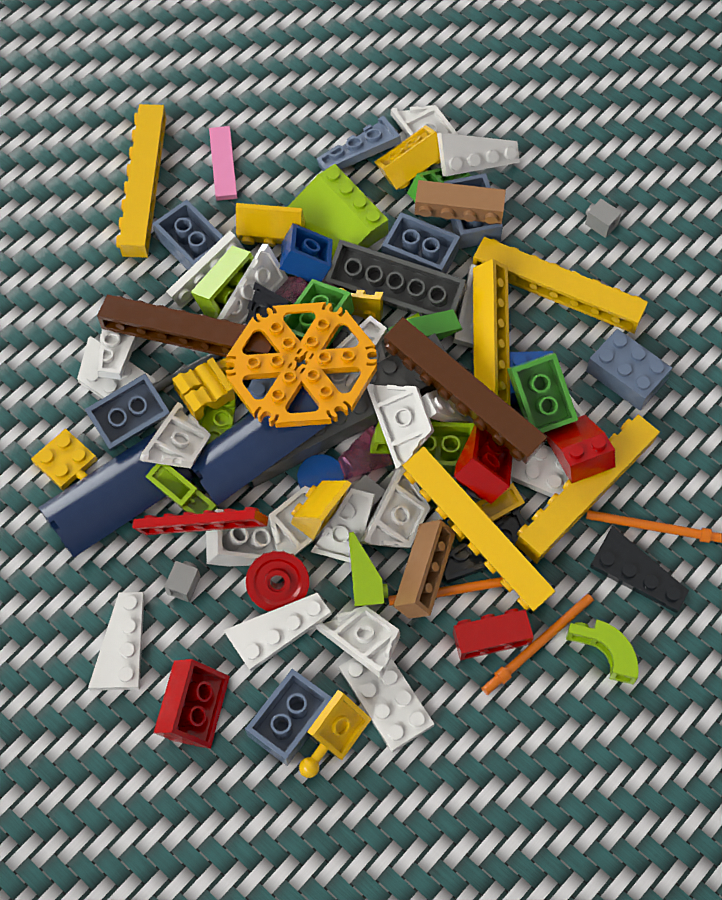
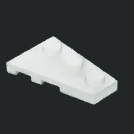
(441, 409)
(350, 517)

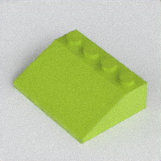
(340, 210)

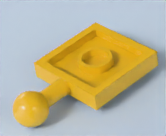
(64, 459)
(335, 730)

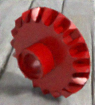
(275, 595)

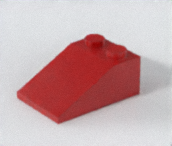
(581, 449)
(484, 466)

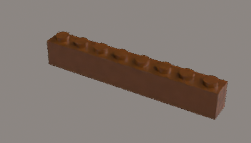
(177, 327)
(464, 391)

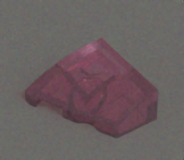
(359, 460)

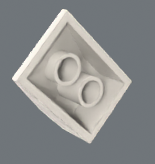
(239, 545)

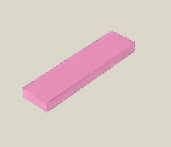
(223, 163)

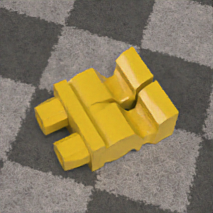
(211, 386)

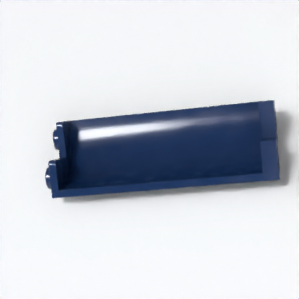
(250, 449)
(104, 499)

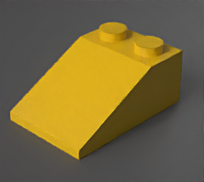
(319, 507)

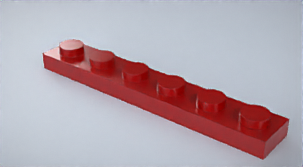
(207, 521)

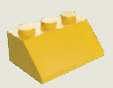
(410, 157)
(265, 223)

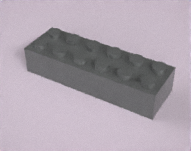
(402, 282)

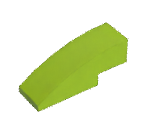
(179, 489)

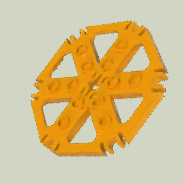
(312, 375)

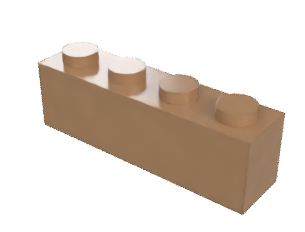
(460, 202)
(424, 569)

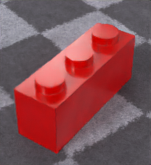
(492, 634)

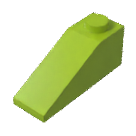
(366, 581)

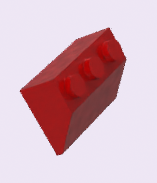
(192, 703)

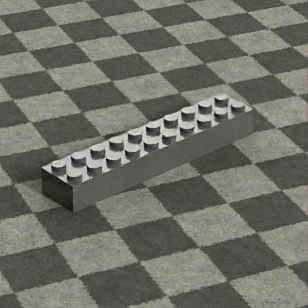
(389, 372)

